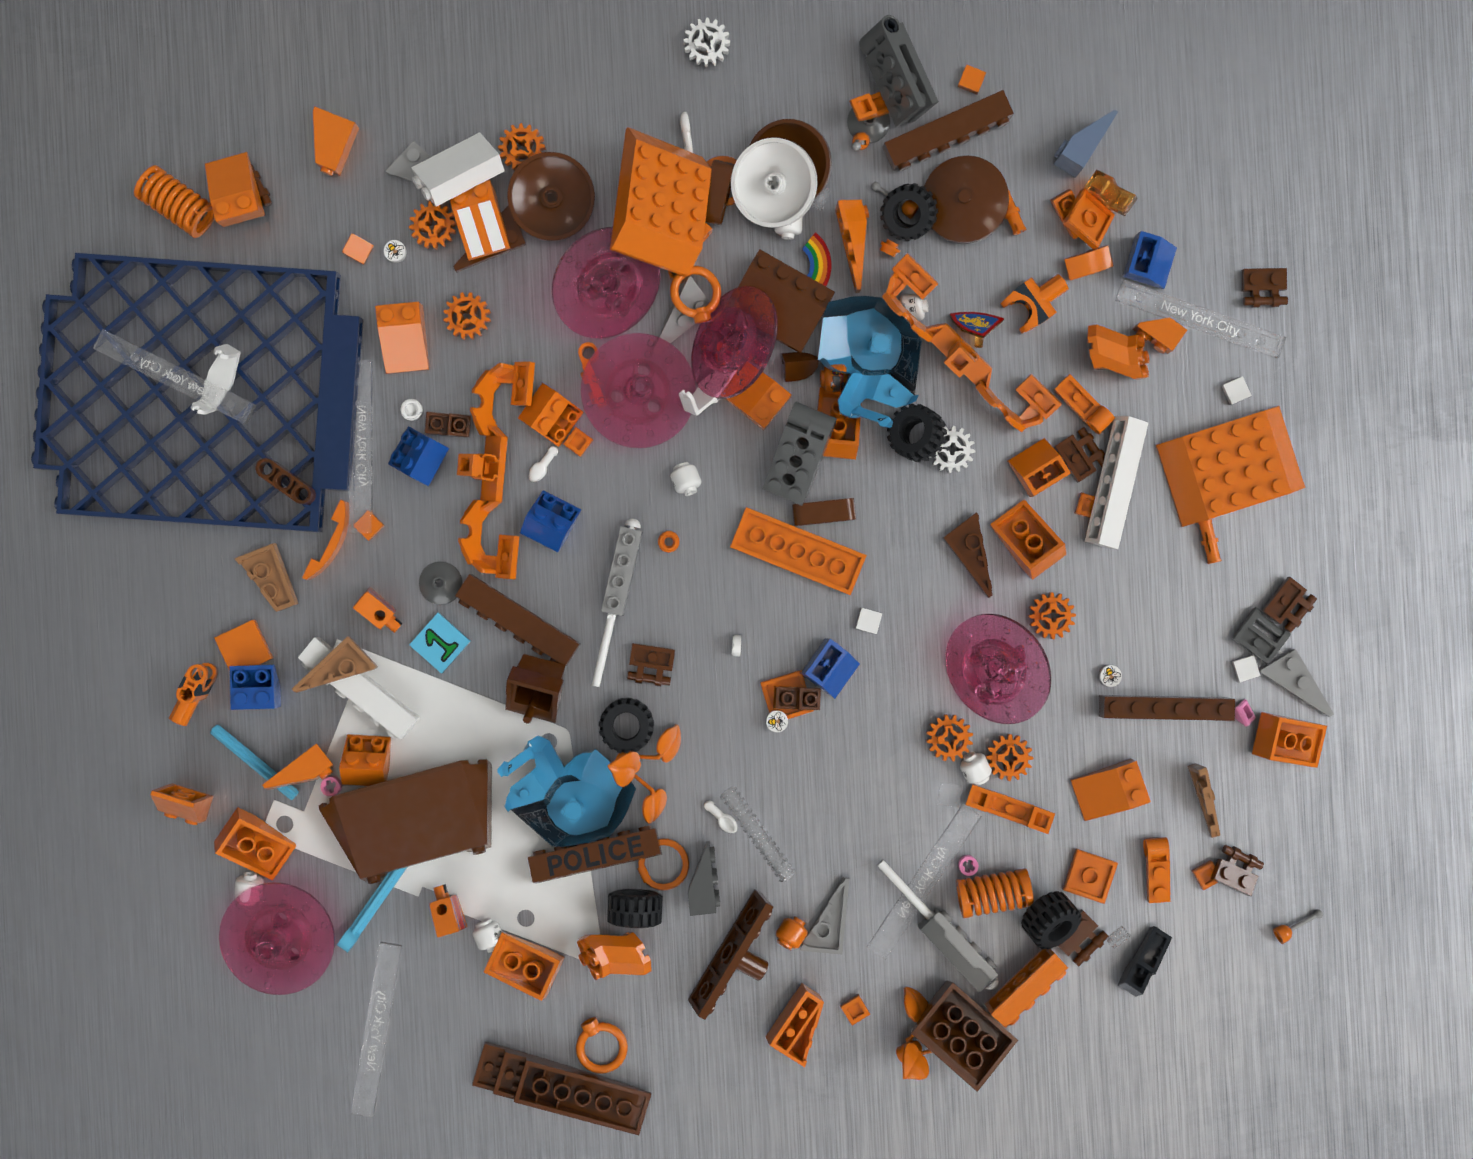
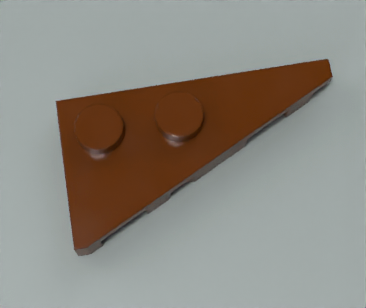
(515, 240)
(968, 546)

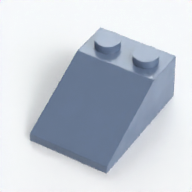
(1076, 152)

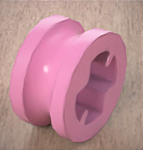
(337, 789)
(974, 862)

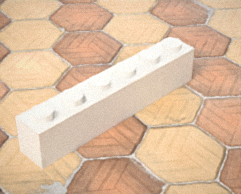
(1116, 482)
(364, 694)

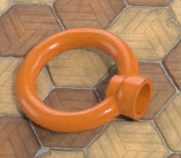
(700, 314)
(592, 1027)

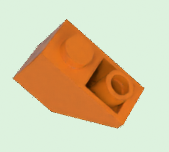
(1162, 333)

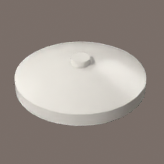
(774, 182)

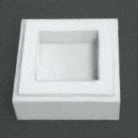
(1236, 390)
(868, 620)
(1246, 668)

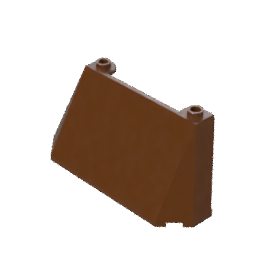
(414, 818)

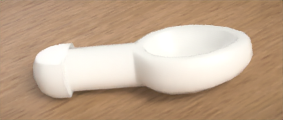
(686, 131)
(539, 469)
(725, 821)

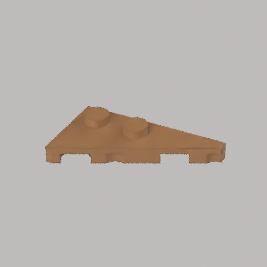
(340, 663)
(1205, 796)

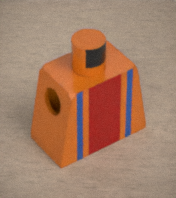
(368, 606)
(446, 921)

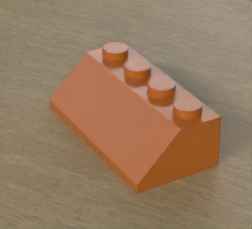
(1026, 986)

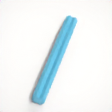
(250, 759)

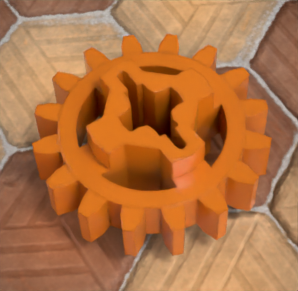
(527, 141)
(423, 226)
(471, 308)
(1051, 624)
(958, 736)
(1009, 767)

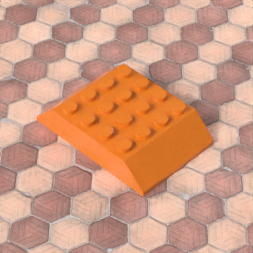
(660, 203)
(1230, 466)

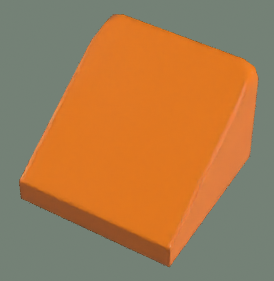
(357, 248)

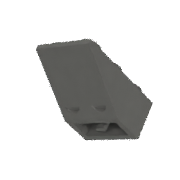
(701, 890)

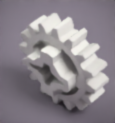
(714, 39)
(950, 460)

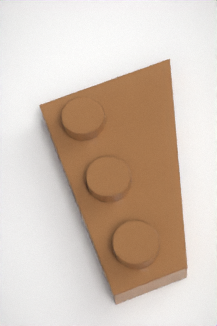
(270, 575)

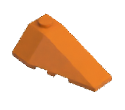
(852, 226)

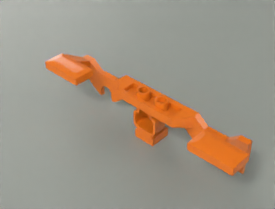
(960, 355)
(491, 468)

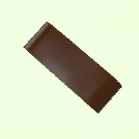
(719, 191)
(275, 479)
(824, 512)

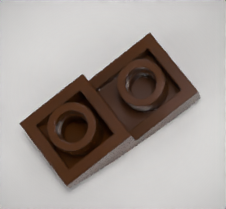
(447, 424)
(797, 698)

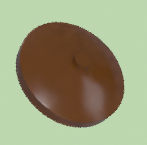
(807, 138)
(551, 196)
(969, 199)

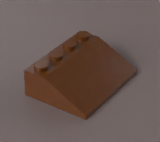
(795, 296)
(963, 1035)

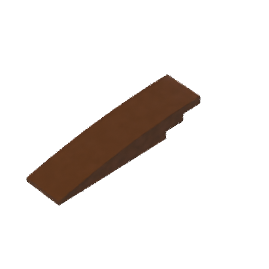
(561, 1089)

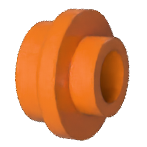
(890, 247)
(661, 541)

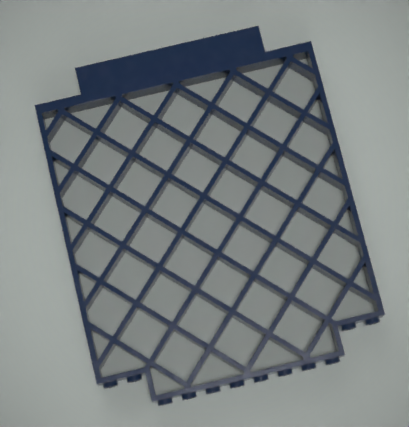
(339, 359)

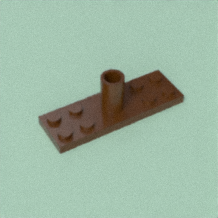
(733, 956)

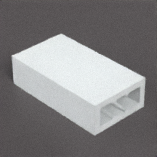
(457, 169)

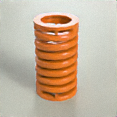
(166, 205)
(970, 889)

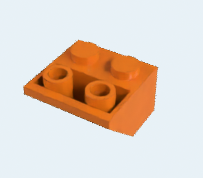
(550, 414)
(1038, 467)
(365, 760)

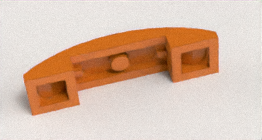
(869, 106)
(317, 566)
(1010, 808)

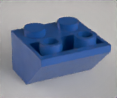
(1150, 260)
(418, 456)
(550, 521)
(830, 667)
(254, 687)

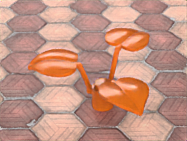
(628, 764)
(911, 1054)

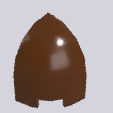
(799, 365)

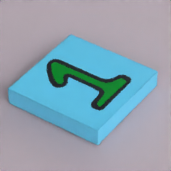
(440, 642)

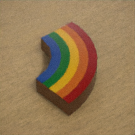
(819, 259)

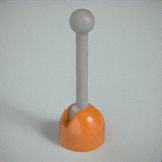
(860, 140)
(909, 207)
(1284, 933)

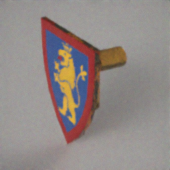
(976, 324)

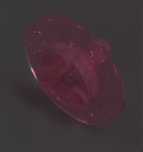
(593, 309)
(735, 343)
(616, 370)
(998, 668)
(257, 917)

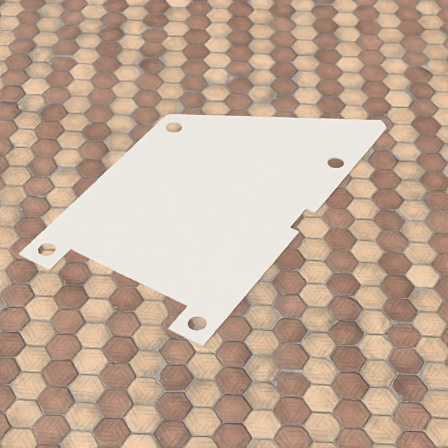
(451, 729)

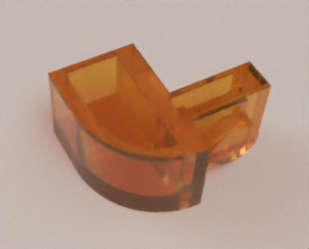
(1109, 193)

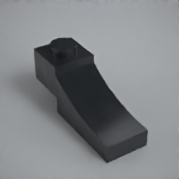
(1145, 962)

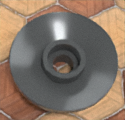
(875, 130)
(451, 582)

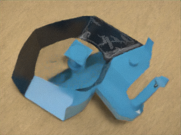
(877, 352)
(568, 801)

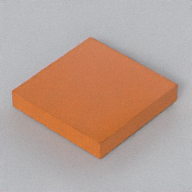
(1089, 219)
(244, 645)
(792, 679)
(1090, 876)

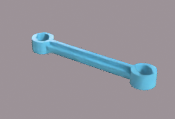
(369, 910)

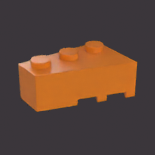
(796, 1025)

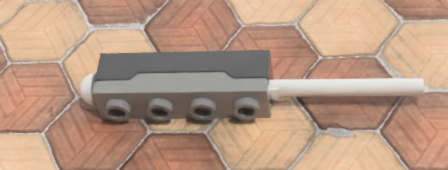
(618, 587)
(949, 940)

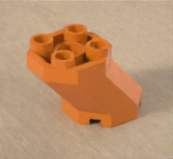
(1118, 352)
(613, 955)

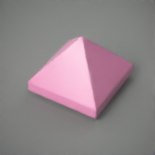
(1244, 713)

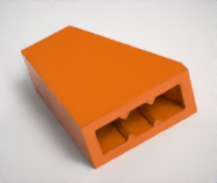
(332, 140)

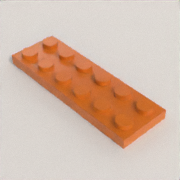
(798, 551)

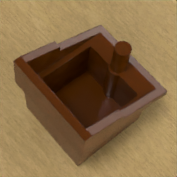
(535, 688)

